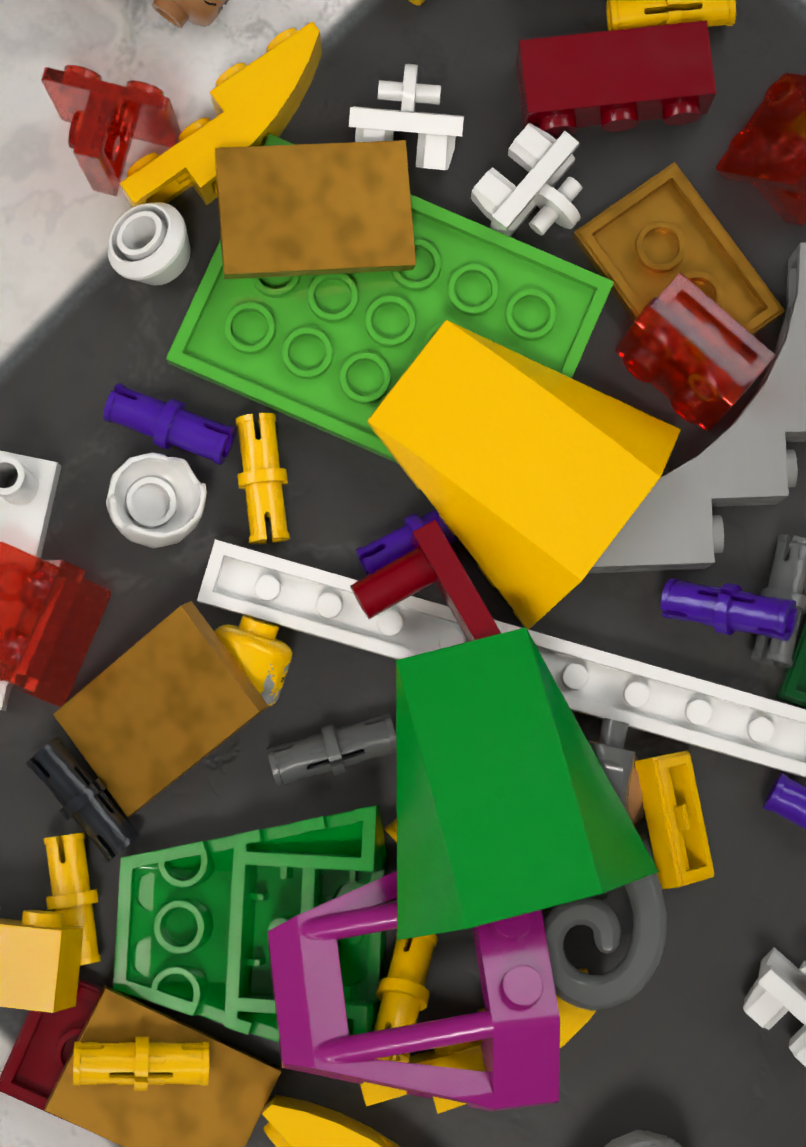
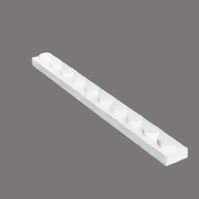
(587, 677)

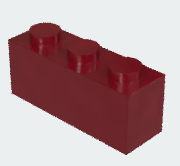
(616, 78)

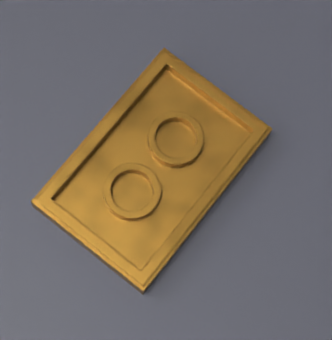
(314, 209)
(670, 231)
(160, 709)
(166, 1113)

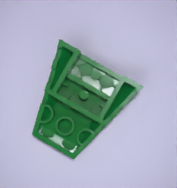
(499, 792)
(202, 913)

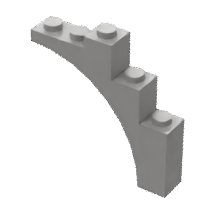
(740, 468)

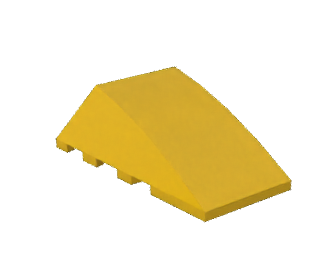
(520, 462)

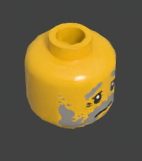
(258, 654)

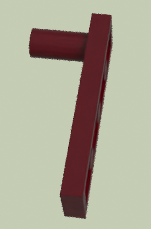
(428, 563)

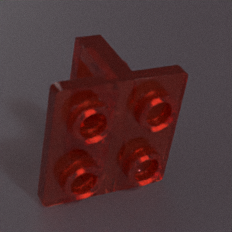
(107, 120)
(773, 149)
(693, 353)
(45, 623)

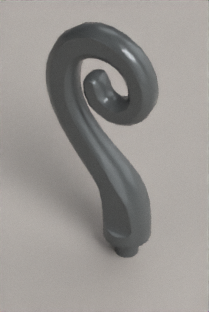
(646, 901)

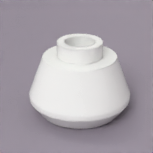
(149, 244)

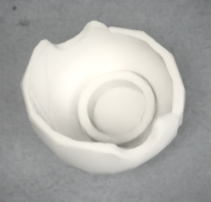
(155, 499)

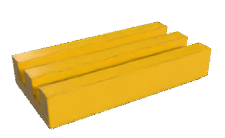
(675, 819)

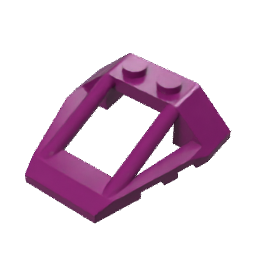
(517, 1023)

